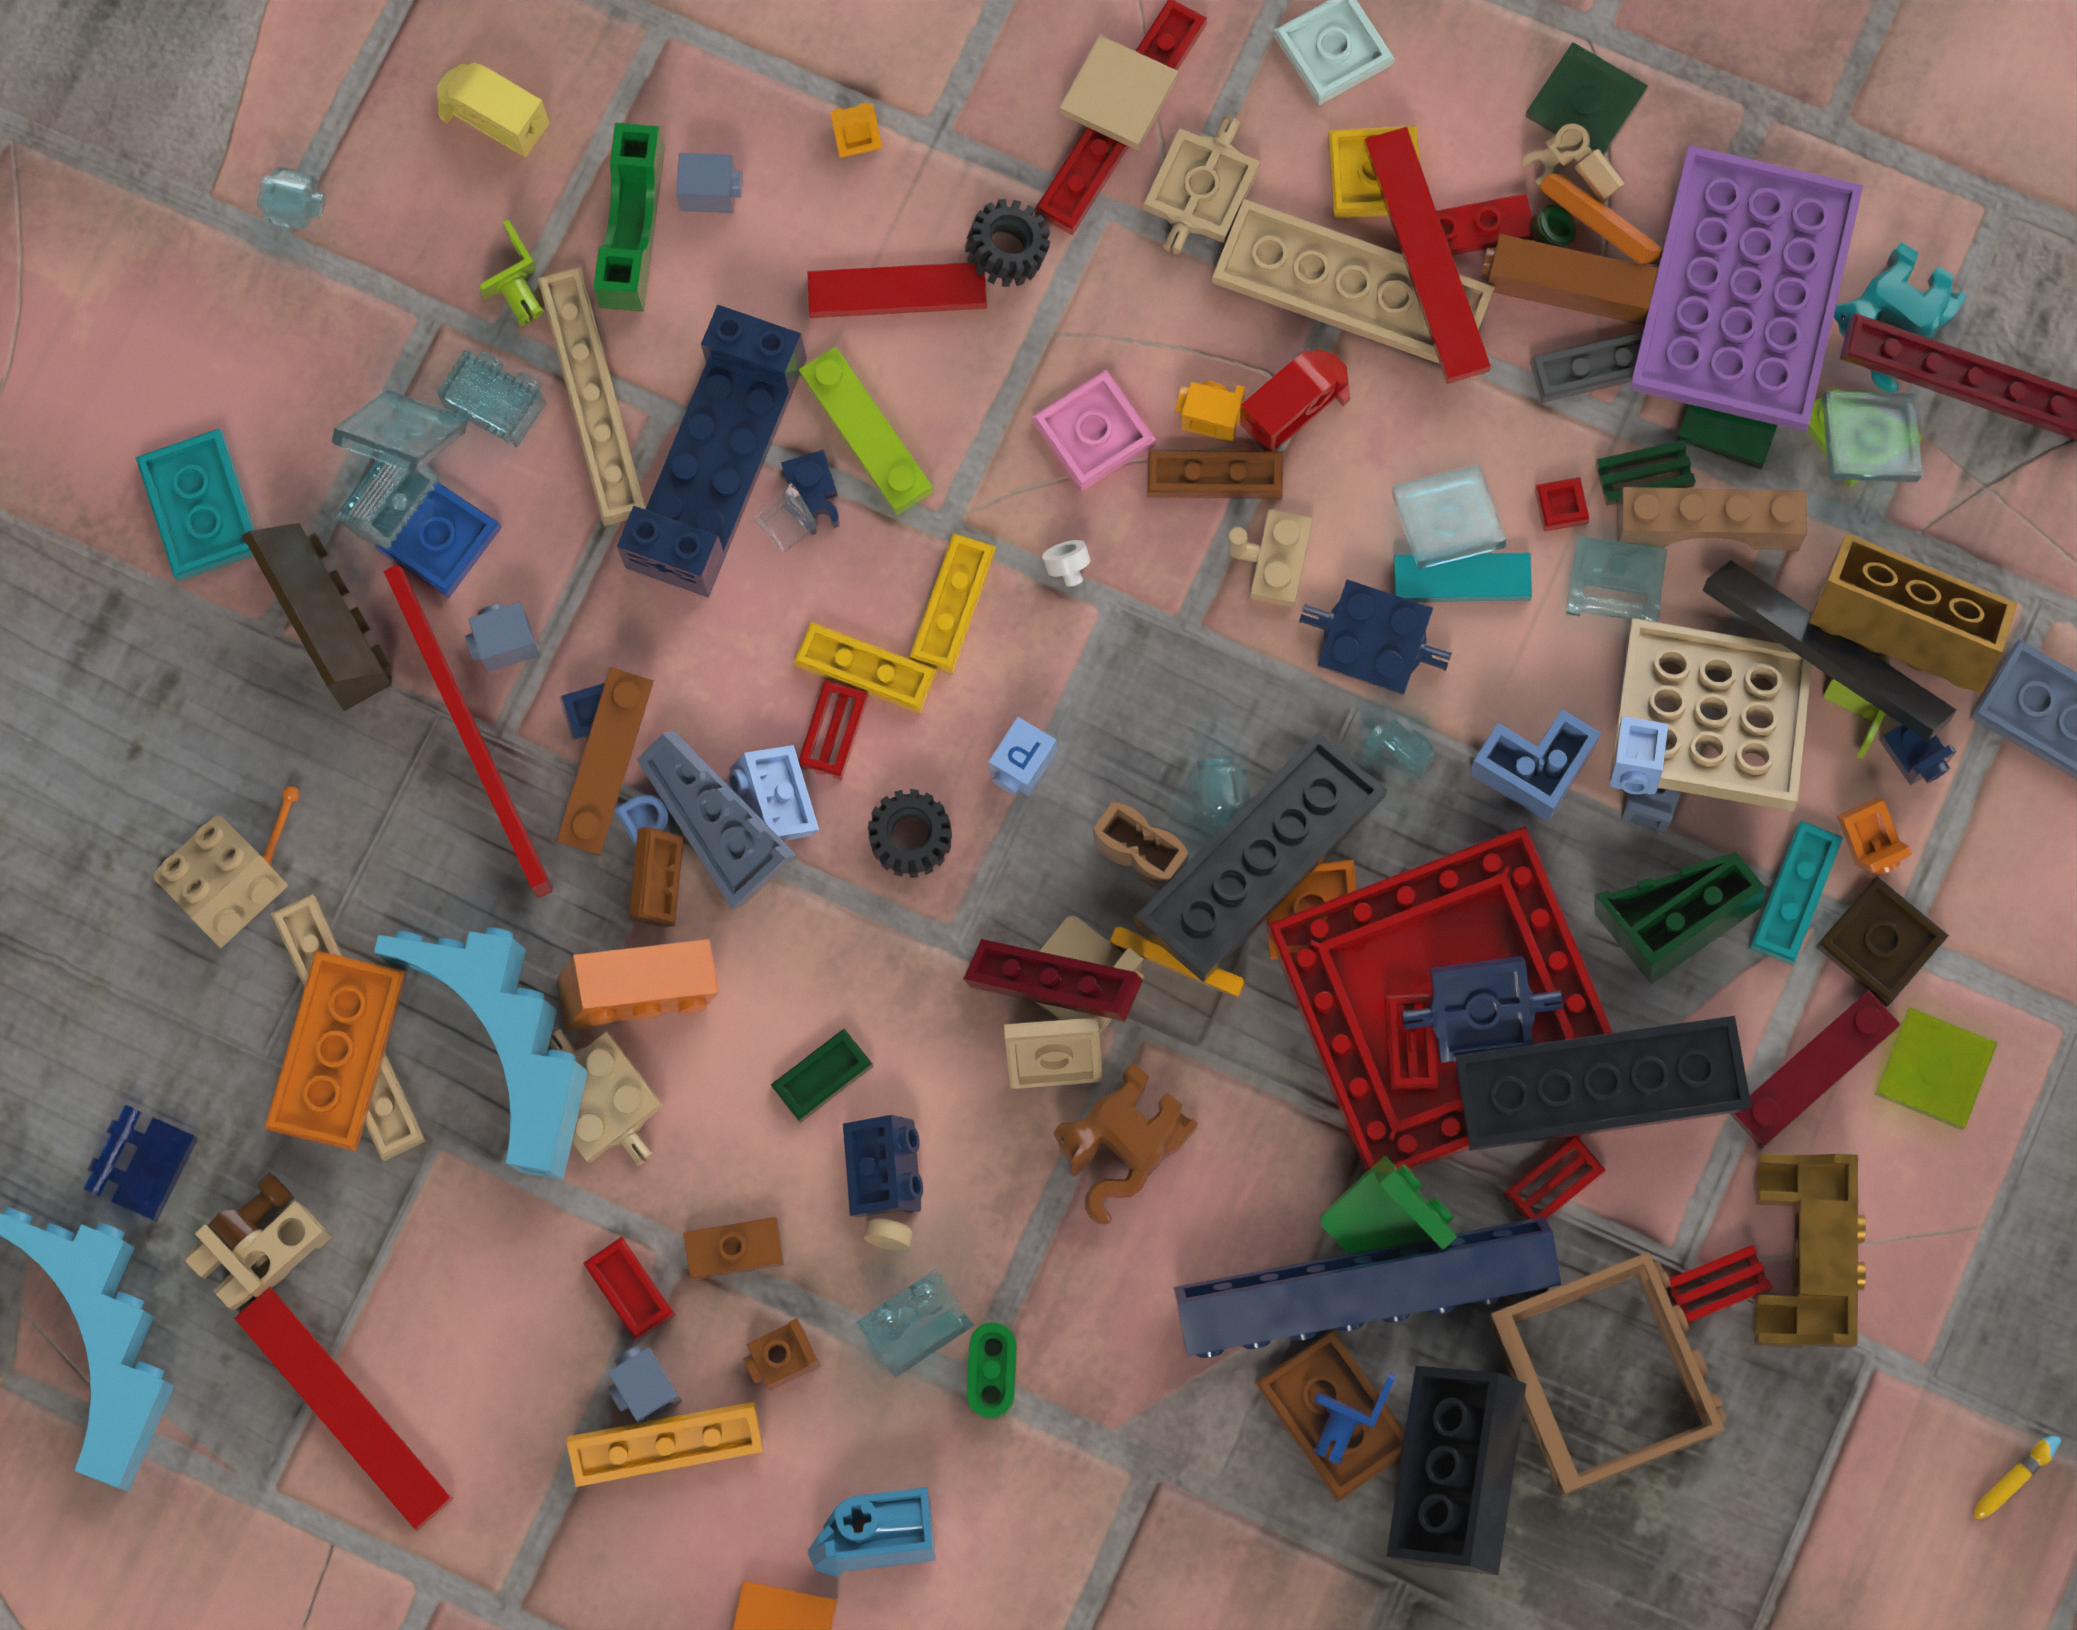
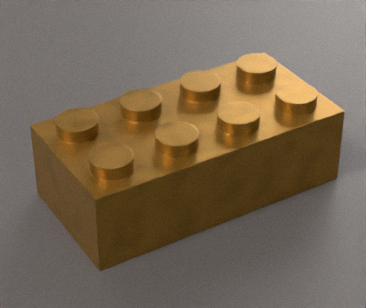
(1913, 613)

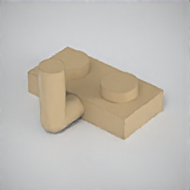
(1277, 558)

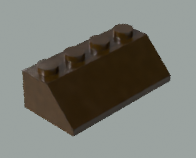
(319, 612)

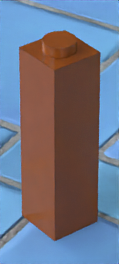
(1570, 279)

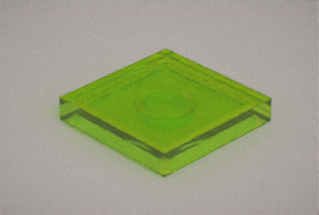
(1936, 1068)

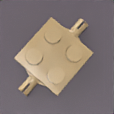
(1201, 185)
(613, 1100)

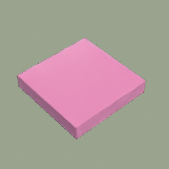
(1093, 430)

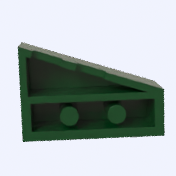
(1681, 913)

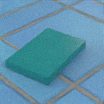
(197, 504)

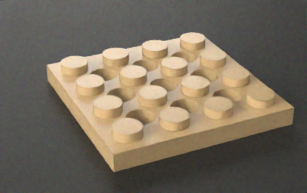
(1737, 698)

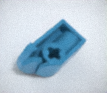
(894, 1533)

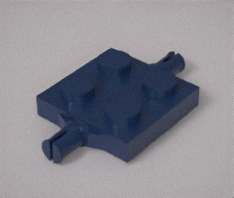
(1375, 637)
(1481, 1007)

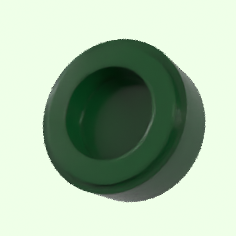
(1553, 226)

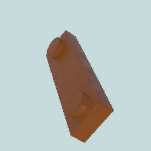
(604, 761)

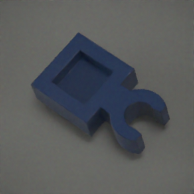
(814, 482)
(580, 709)

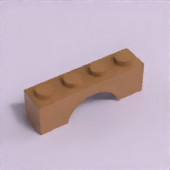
(1746, 515)

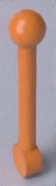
(290, 795)

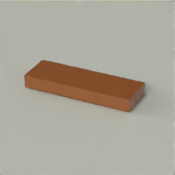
(1215, 474)

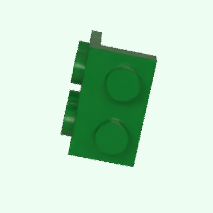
(1386, 1211)

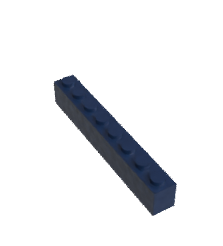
(1367, 1287)

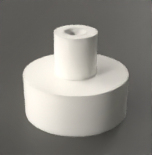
(1067, 561)

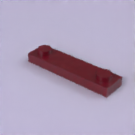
(1053, 980)
(1816, 1068)

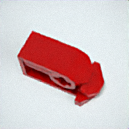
(1294, 397)

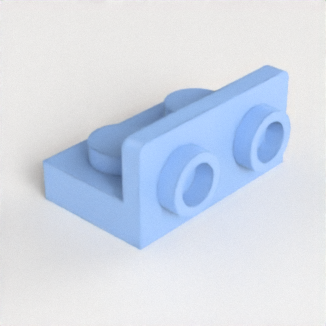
(775, 790)

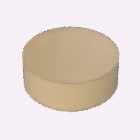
(888, 1234)

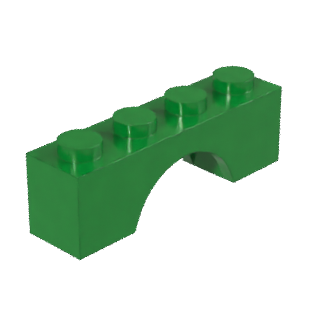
(628, 242)

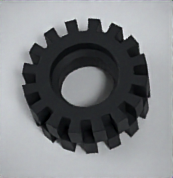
(1014, 222)
(905, 806)

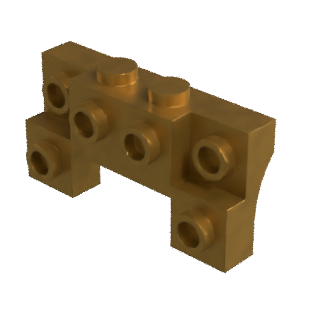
(1824, 1250)

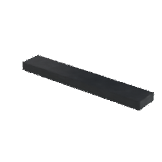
(1832, 654)

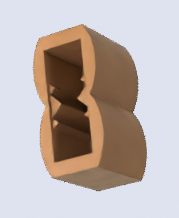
(1129, 841)

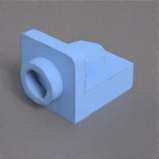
(1639, 755)

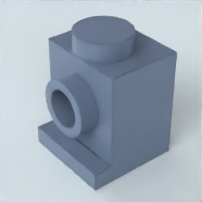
(1651, 809)

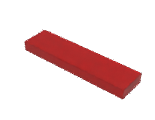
(895, 290)

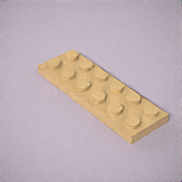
(1331, 278)

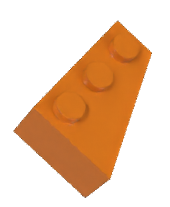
(636, 983)

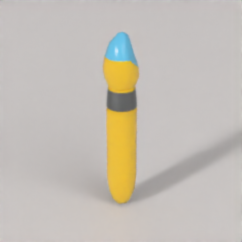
(2039, 1455)

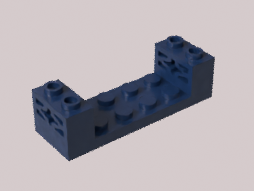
(715, 452)

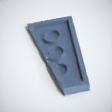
(719, 825)

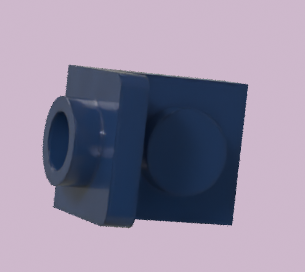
(1916, 756)

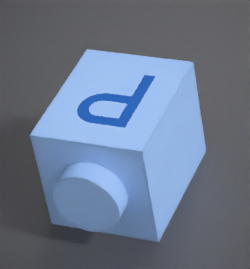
(1022, 758)

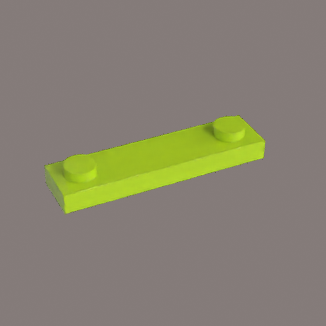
(866, 431)

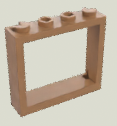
(1672, 1326)

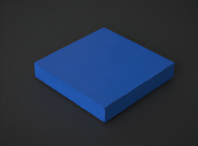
(442, 540)

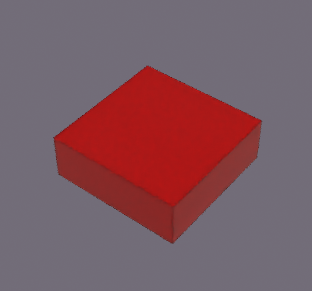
(1562, 504)

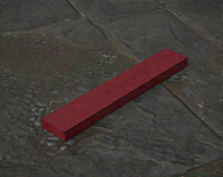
(1961, 375)

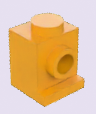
(1210, 409)

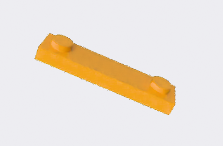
(665, 1444)

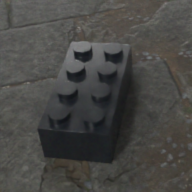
(1456, 1470)

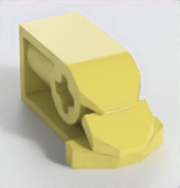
(492, 106)

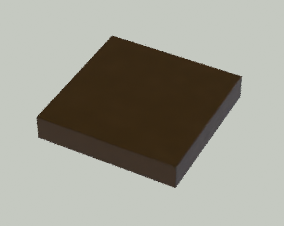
(1882, 941)

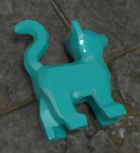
(1900, 304)

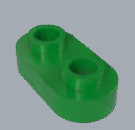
(991, 1371)

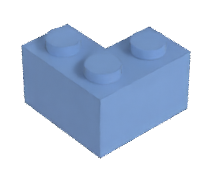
(1534, 774)

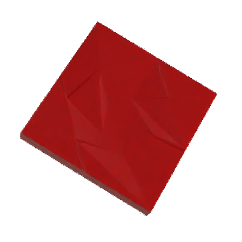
(1445, 913)

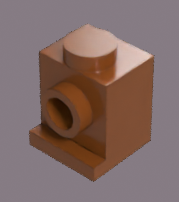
(798, 1361)

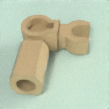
(1573, 142)

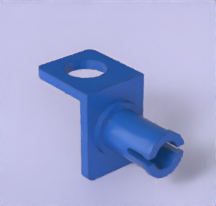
(1343, 1421)

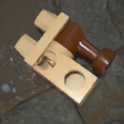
(252, 1255)

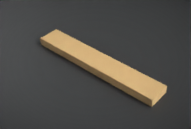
(591, 395)
(390, 1114)

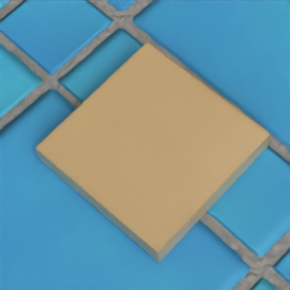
(1118, 92)
(1053, 1053)

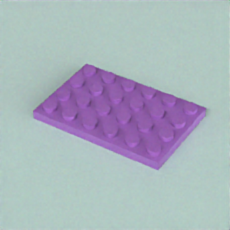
(1746, 288)

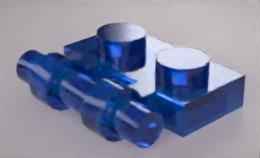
(152, 1170)

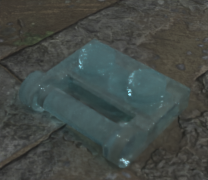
(1616, 568)

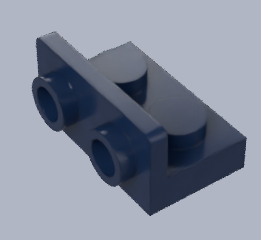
(882, 1166)

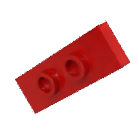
(1479, 224)

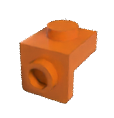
(1873, 837)

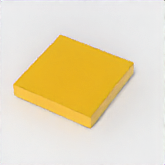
(1352, 177)

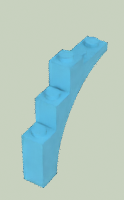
(541, 1086)
(123, 1399)

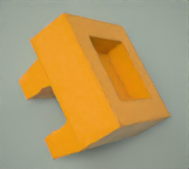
(855, 129)

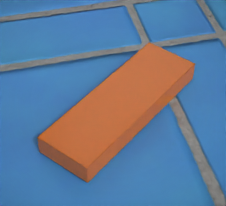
(1601, 219)

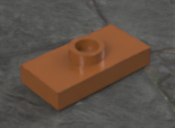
(656, 877)
(733, 1248)

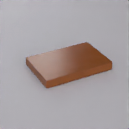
(1332, 1370)

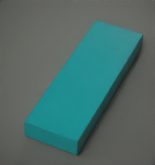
(1465, 580)
(1796, 892)

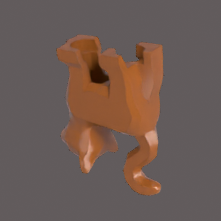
(1127, 1132)

